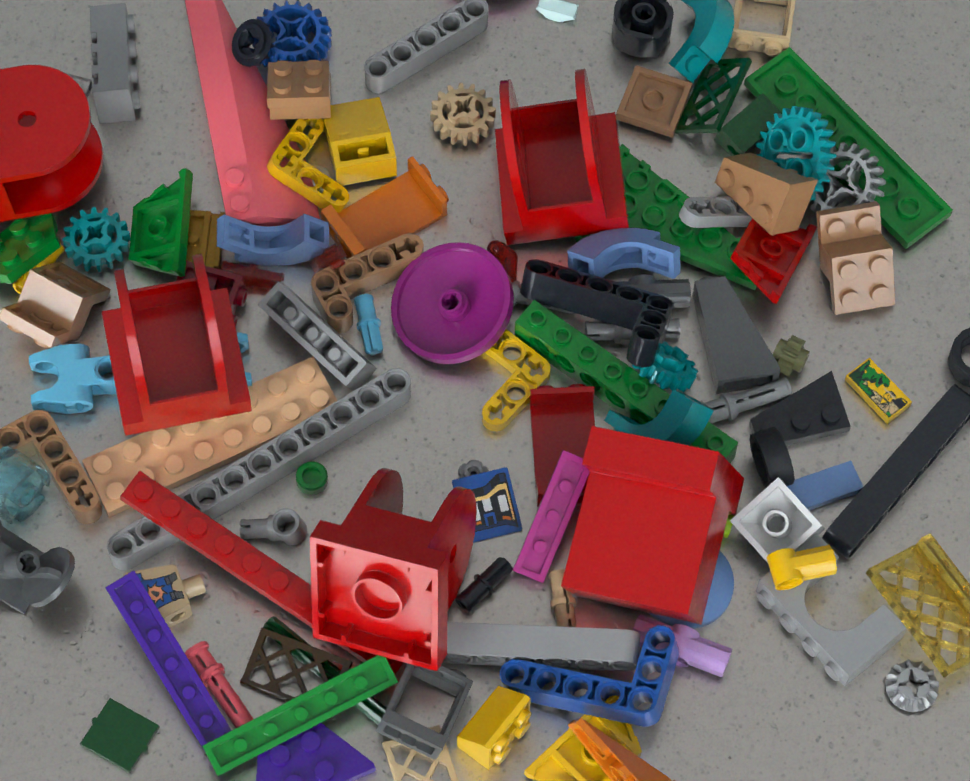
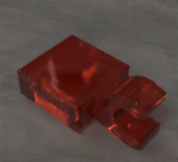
(331, 256)

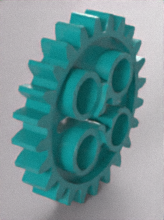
(799, 133)

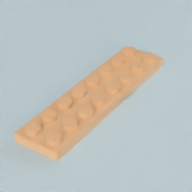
(194, 449)

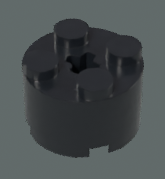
(642, 26)

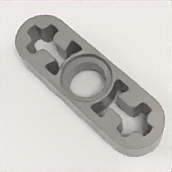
(701, 213)

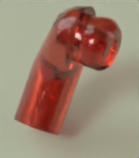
(505, 256)

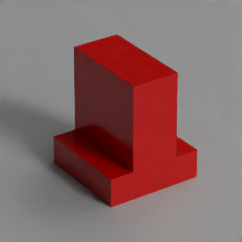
(650, 524)

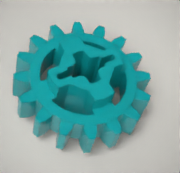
(96, 239)
(670, 369)

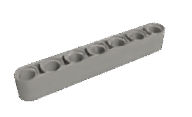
(543, 645)

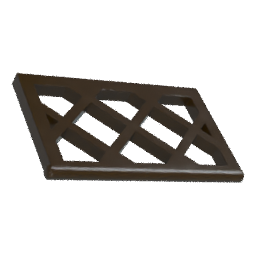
(289, 645)

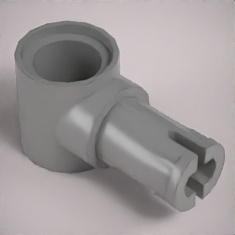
(273, 527)

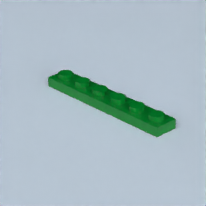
(299, 714)

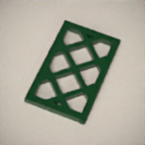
(723, 107)

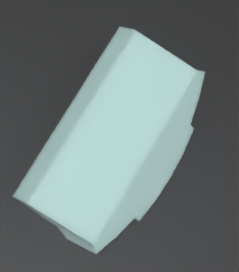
(558, 10)

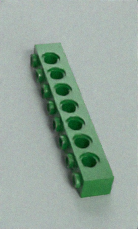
(612, 378)

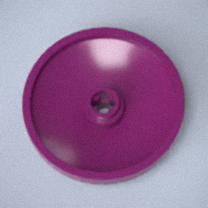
(452, 303)

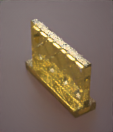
(954, 592)

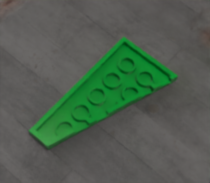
(656, 206)

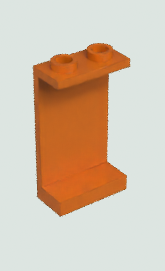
(394, 209)

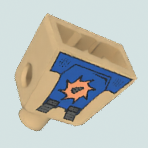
(170, 592)

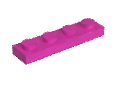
(552, 517)

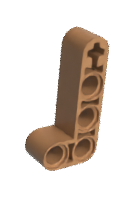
(395, 252)
(60, 467)

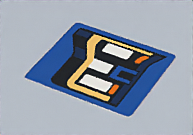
(494, 503)

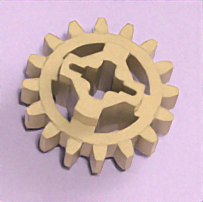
(463, 114)

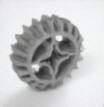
(851, 174)

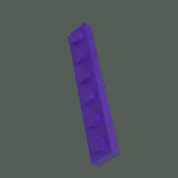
(168, 658)

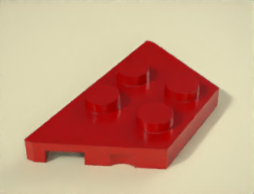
(771, 258)

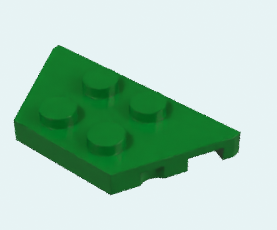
(162, 227)
(26, 245)

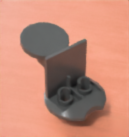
(29, 574)

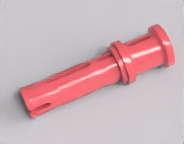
(214, 673)

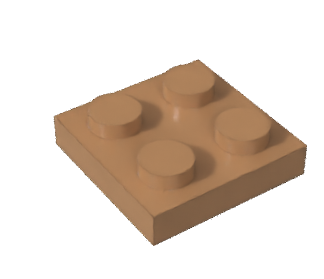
(654, 101)

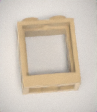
(758, 41)

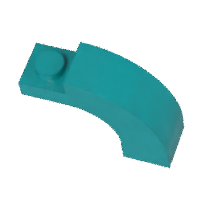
(708, 38)
(678, 422)

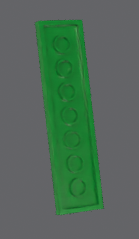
(909, 203)

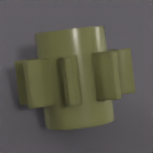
(791, 355)

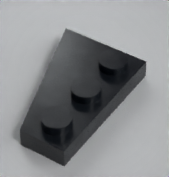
(806, 414)

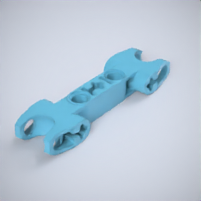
(81, 377)

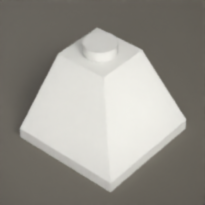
(776, 520)

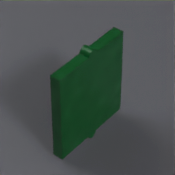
(119, 735)

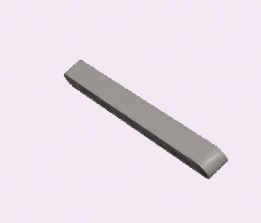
(271, 455)

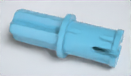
(368, 324)

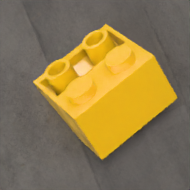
(495, 726)

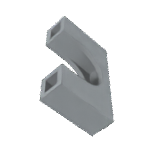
(842, 652)

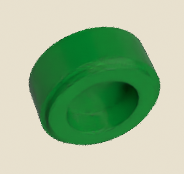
(312, 478)

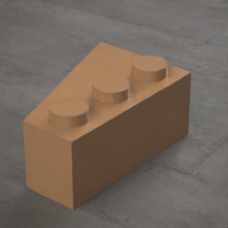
(766, 191)

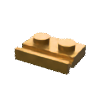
(203, 237)

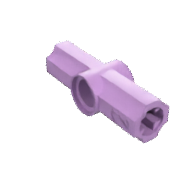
(692, 648)

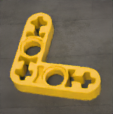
(297, 167)
(520, 378)

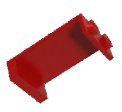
(559, 422)

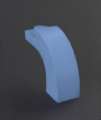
(273, 245)
(623, 249)

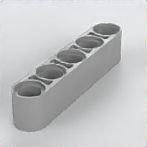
(420, 56)

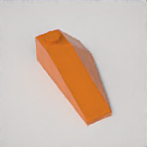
(612, 757)

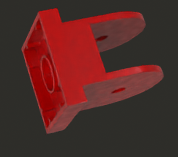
(46, 142)
(558, 167)
(175, 353)
(391, 577)

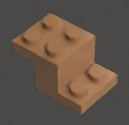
(299, 90)
(855, 258)
(54, 304)

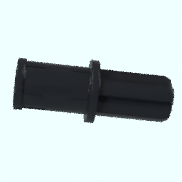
(483, 584)

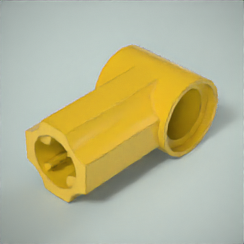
(793, 568)

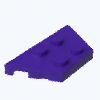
(313, 756)

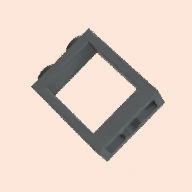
(412, 733)

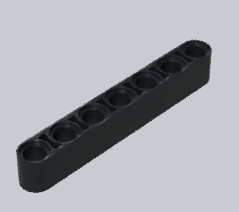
(899, 472)

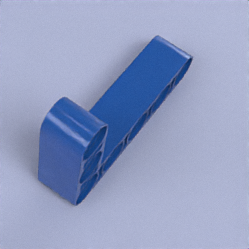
(601, 688)

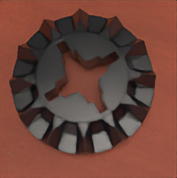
(245, 37)

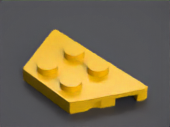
(571, 761)

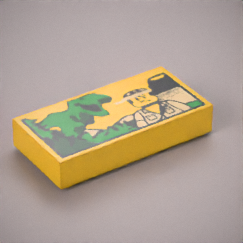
(878, 390)

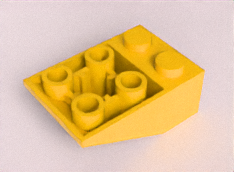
(360, 142)

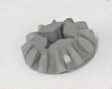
(903, 696)

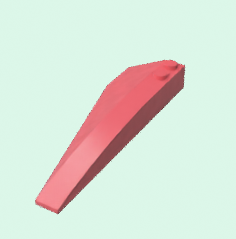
(241, 124)

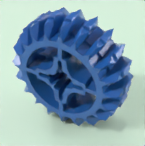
(292, 28)

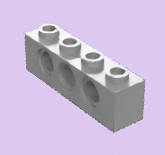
(317, 336)

